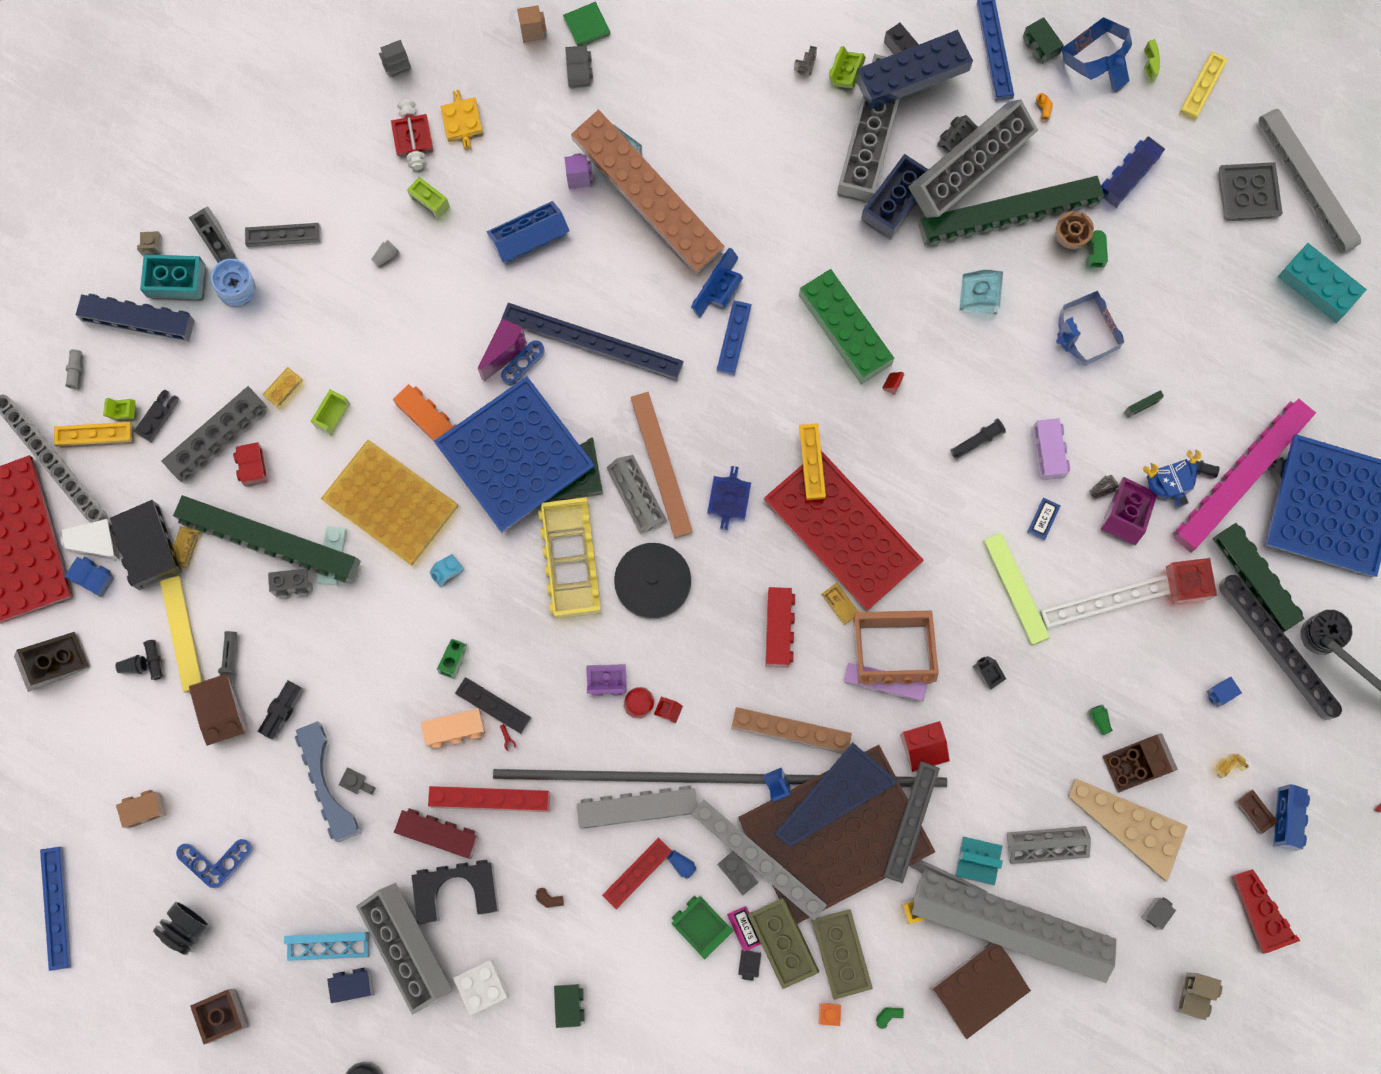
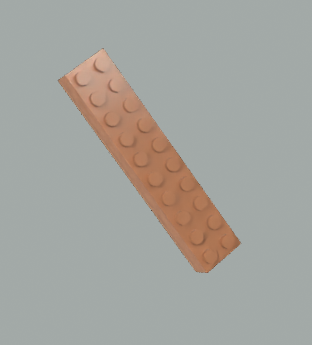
(647, 192)

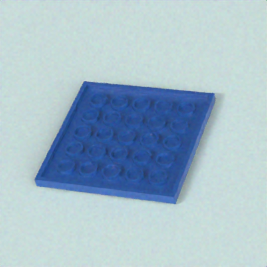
(514, 454)
(1329, 506)

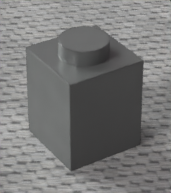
(1159, 913)

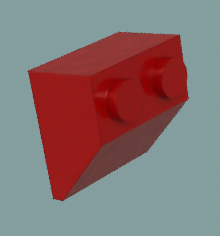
(925, 745)

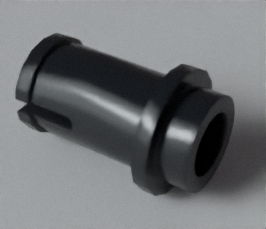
(1207, 469)

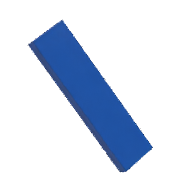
(734, 337)

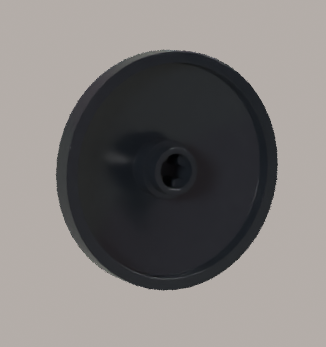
(652, 581)

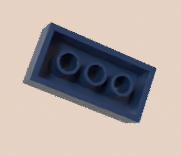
(894, 199)

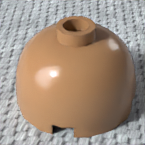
(1074, 230)

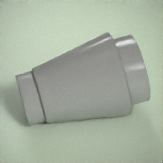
(384, 253)

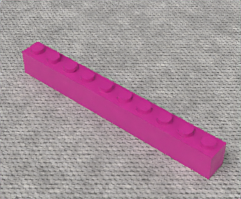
(1246, 473)

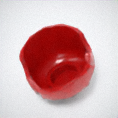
(638, 702)

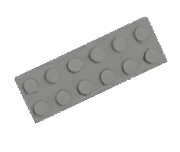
(404, 948)

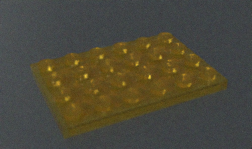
(389, 502)

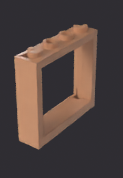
(896, 619)

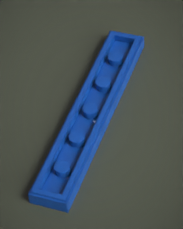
(995, 49)
(55, 908)

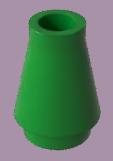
(1100, 717)

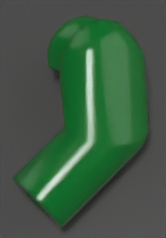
(887, 1014)

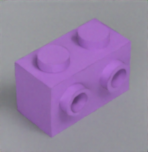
(578, 171)

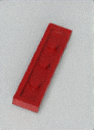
(637, 873)

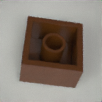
(219, 1016)

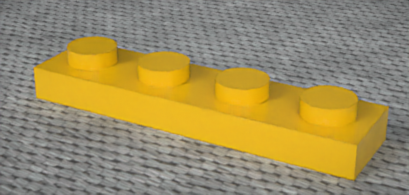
(93, 434)
(812, 461)

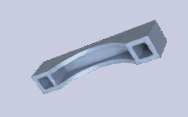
(314, 743)

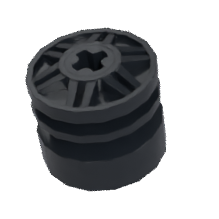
(1316, 628)
(179, 930)

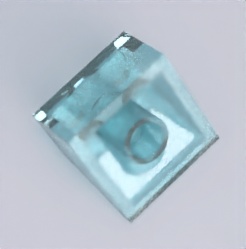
(981, 291)

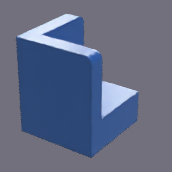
(777, 784)

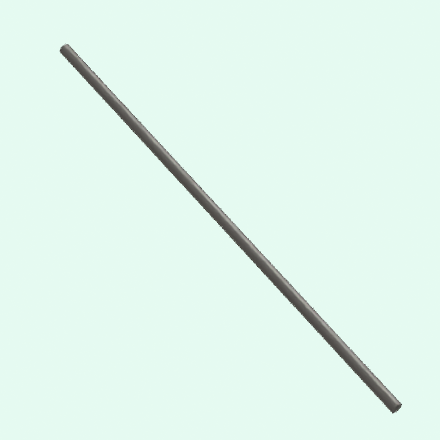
(664, 777)

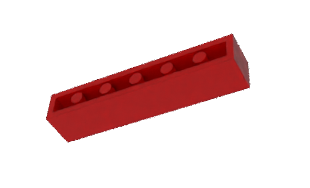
(489, 799)

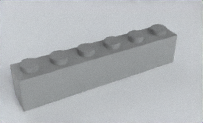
(636, 808)

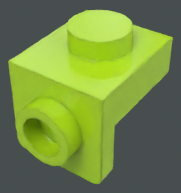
(119, 409)

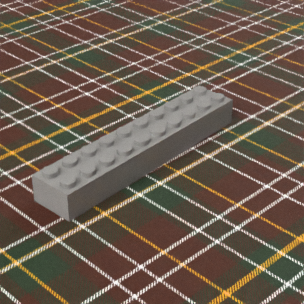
(1015, 926)

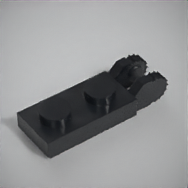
(156, 416)

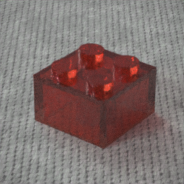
(1191, 581)

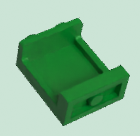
(701, 926)

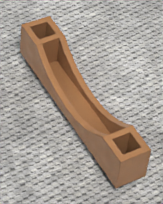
(789, 729)

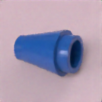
(682, 864)

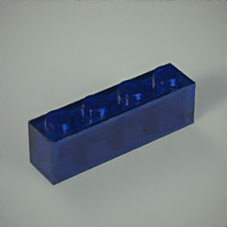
(1132, 171)

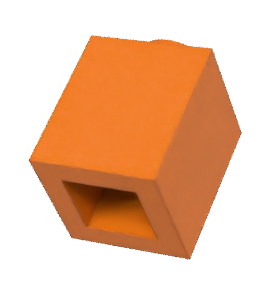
(829, 1014)

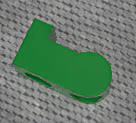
(1098, 250)
(452, 659)

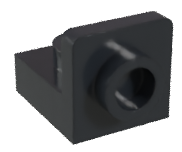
(989, 671)
(749, 965)

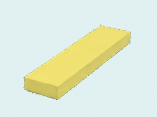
(1203, 85)

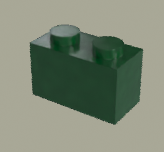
(1042, 40)
(568, 1006)

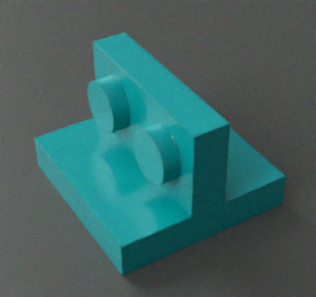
(979, 860)

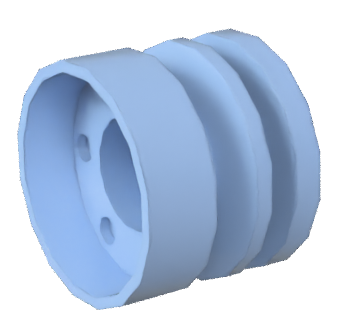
(227, 274)

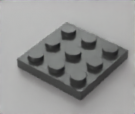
(1250, 190)

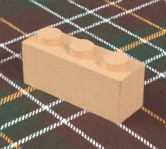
(453, 729)

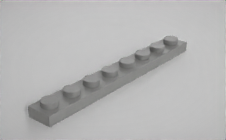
(759, 859)

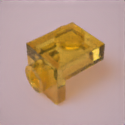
(1225, 765)

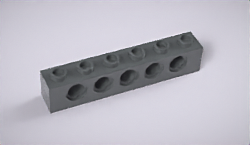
(204, 434)

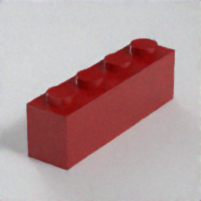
(779, 627)

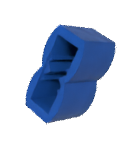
(89, 576)

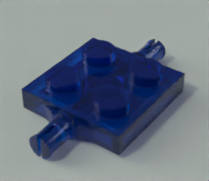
(729, 498)

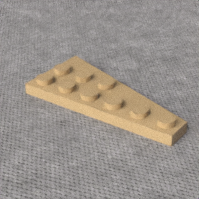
(1140, 830)

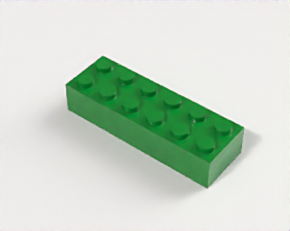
(846, 326)

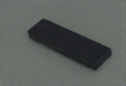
(493, 705)

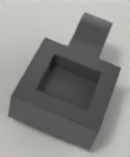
(354, 782)

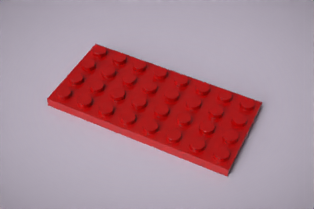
(845, 534)
(29, 553)

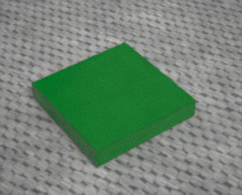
(586, 24)

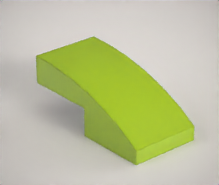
(1153, 64)

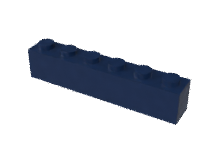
(135, 317)

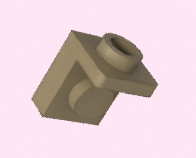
(149, 243)

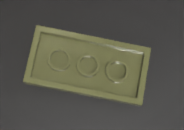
(783, 943)
(842, 954)

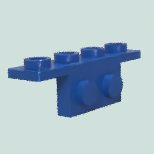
(720, 284)

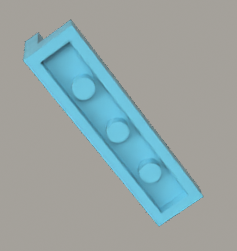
(324, 938)

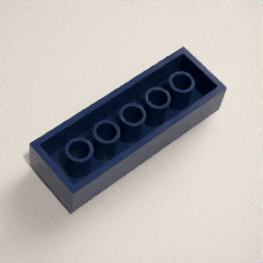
(913, 69)

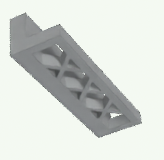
(633, 494)
(1049, 840)

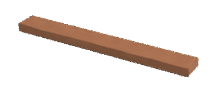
(661, 465)

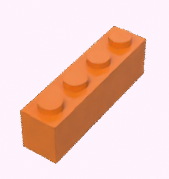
(422, 412)

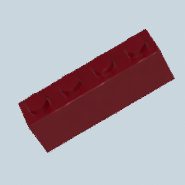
(436, 834)

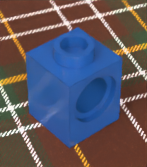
(1223, 692)

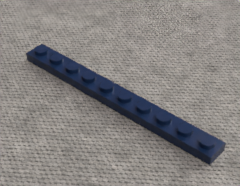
(593, 341)

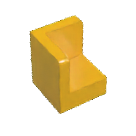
(910, 918)

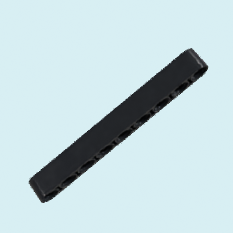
(1289, 651)

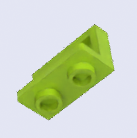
(845, 68)

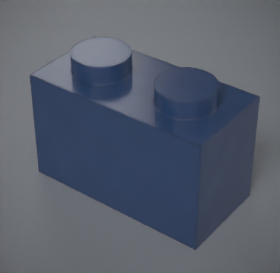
(350, 986)

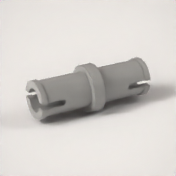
(73, 369)

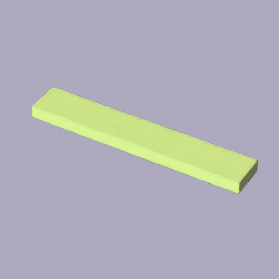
(1016, 589)

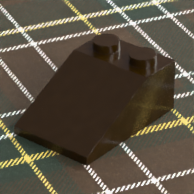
(50, 661)

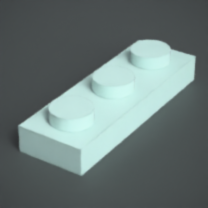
(333, 539)

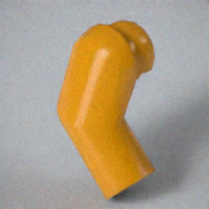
(1045, 104)

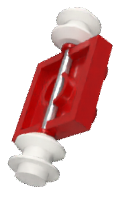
(411, 134)

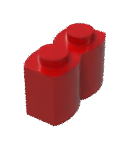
(250, 464)

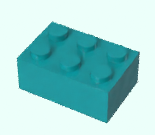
(172, 276)

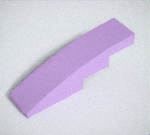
(911, 691)

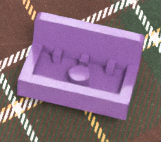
(606, 679)

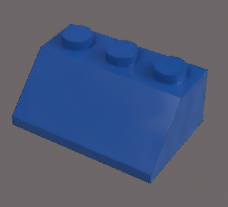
(1291, 817)

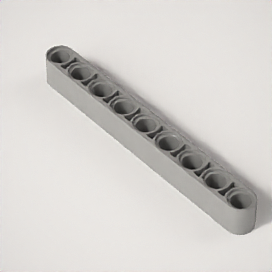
(1309, 180)
(56, 466)

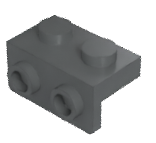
(289, 582)

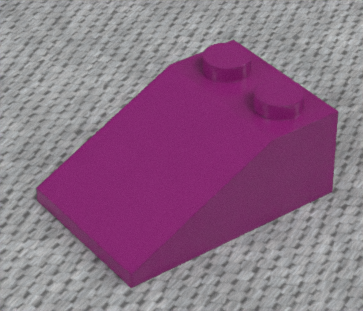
(502, 349)
(1129, 511)

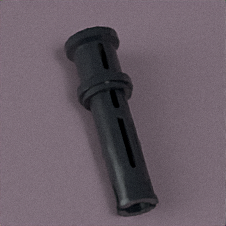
(985, 435)

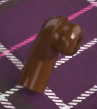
(548, 901)

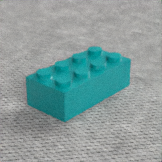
(1322, 282)

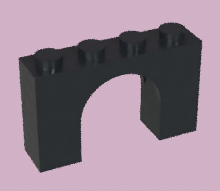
(427, 885)

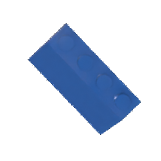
(528, 231)

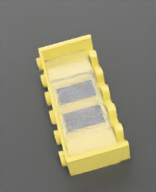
(570, 558)

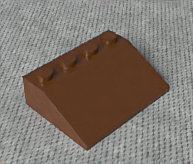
(980, 989)

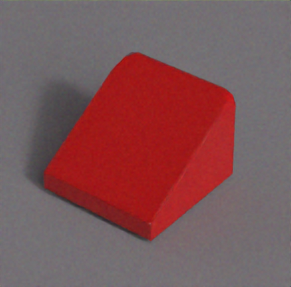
(893, 382)
(668, 709)

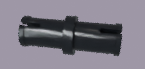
(153, 659)

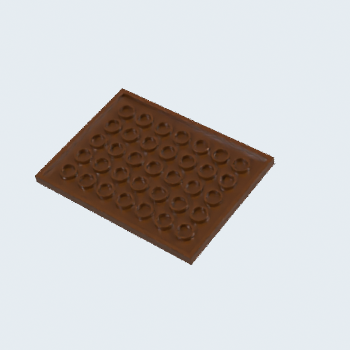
(843, 854)

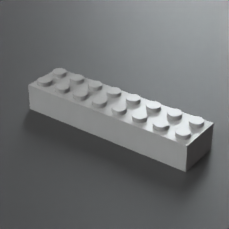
(867, 149)
(973, 158)

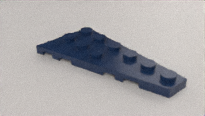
(844, 787)

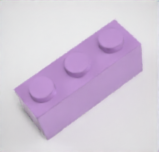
(1051, 449)

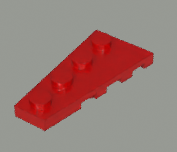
(1266, 921)

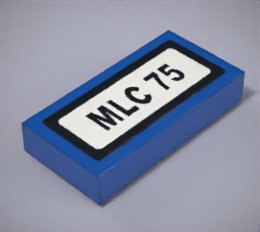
(1043, 518)

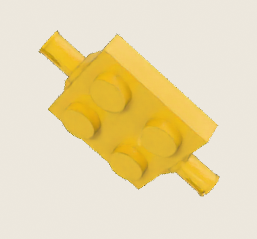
(461, 119)

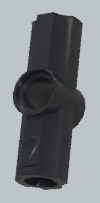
(280, 710)

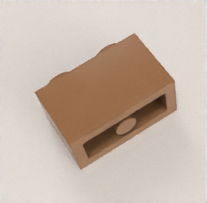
(531, 23)
(140, 809)

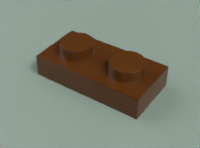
(1256, 811)

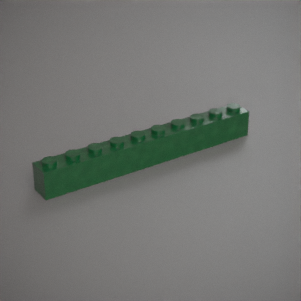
(1011, 210)
(266, 538)

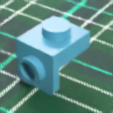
(445, 569)

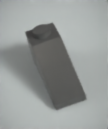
(212, 234)

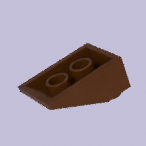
(217, 709)

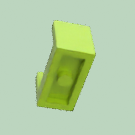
(429, 197)
(330, 412)

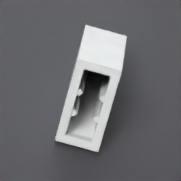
(91, 539)

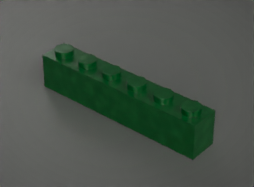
(1258, 577)

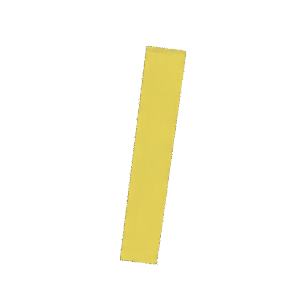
(181, 632)

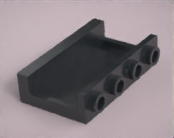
(144, 544)

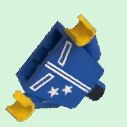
(1174, 479)

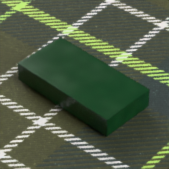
(1144, 404)

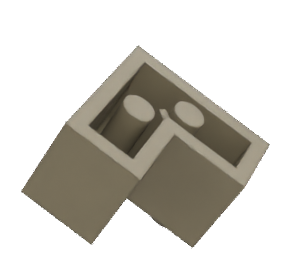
(1197, 995)

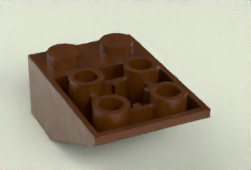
(1140, 762)

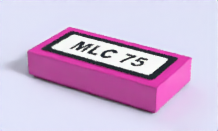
(744, 929)

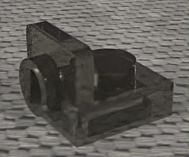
(806, 66)

